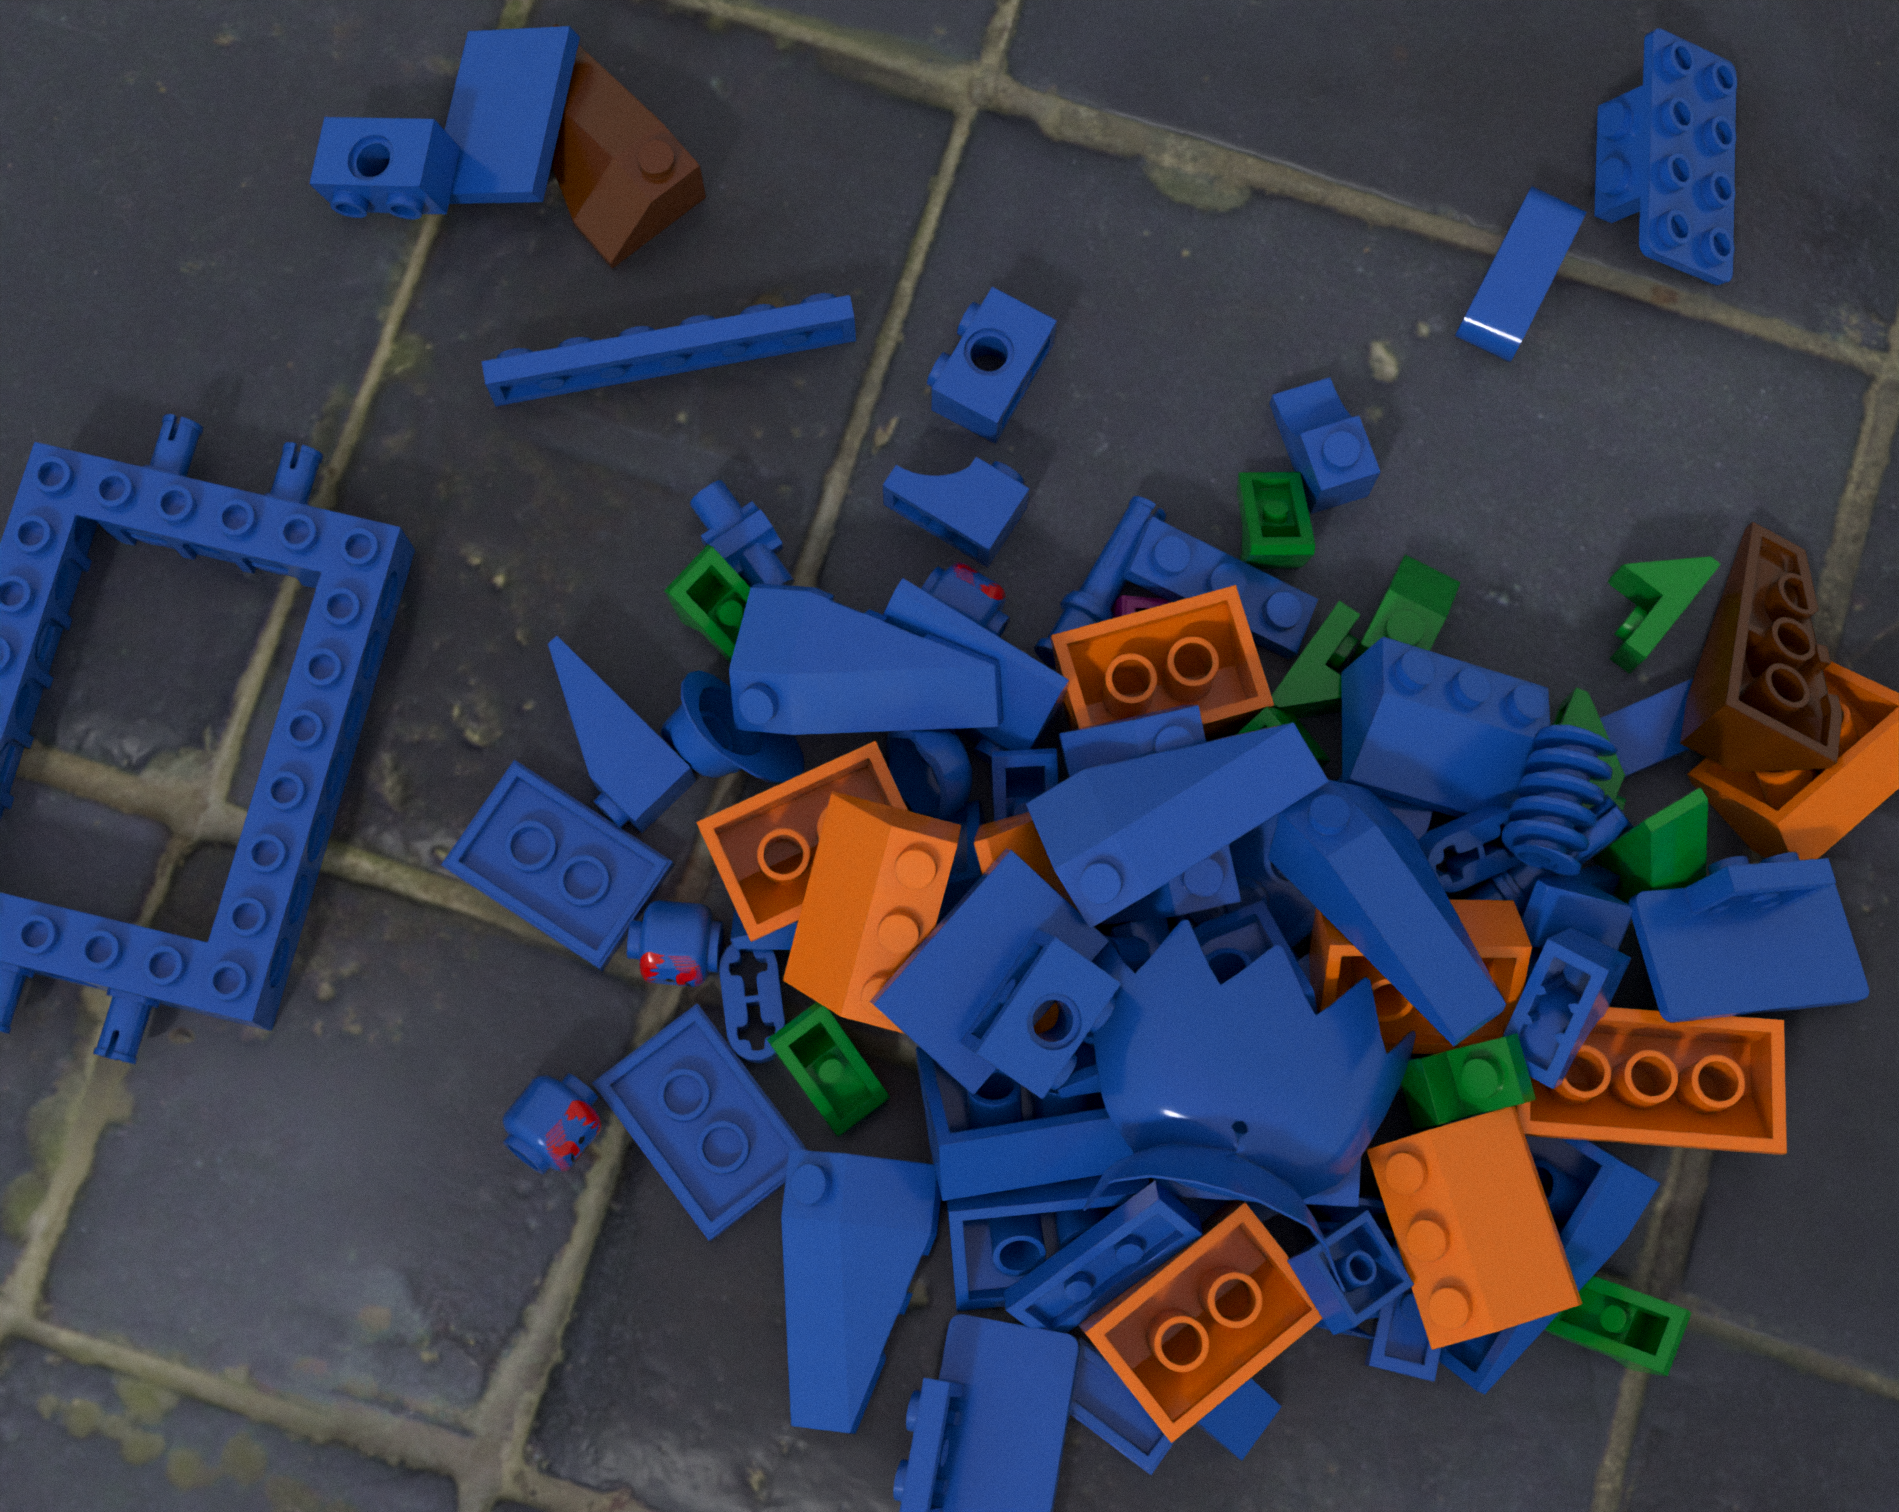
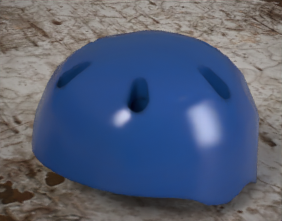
(930, 770)

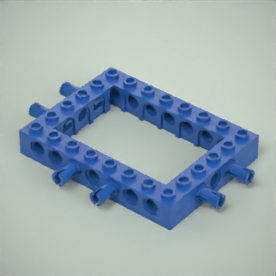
(358, 585)

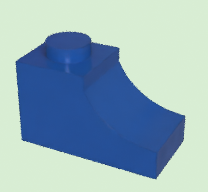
(1325, 445)
(965, 508)
(1564, 1001)

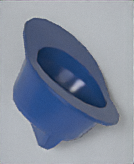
(710, 745)

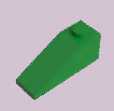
(1661, 850)

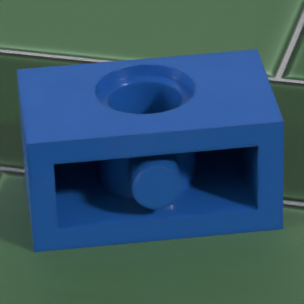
(385, 166)
(988, 399)
(1005, 1028)

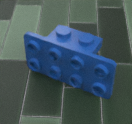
(1673, 157)
(1749, 941)
(991, 1422)

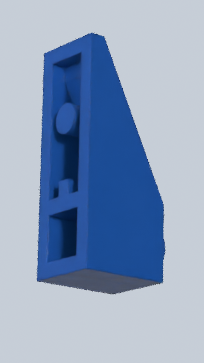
(622, 754)

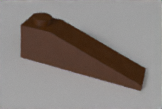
(619, 165)
(1761, 674)

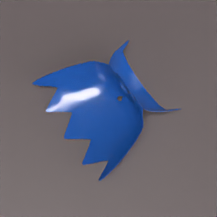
(1200, 1055)

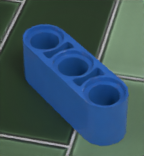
(1520, 274)

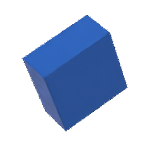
(1366, 1269)

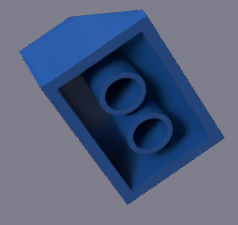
(1029, 690)
(1437, 728)
(1208, 882)
(1010, 1135)
(1014, 1231)

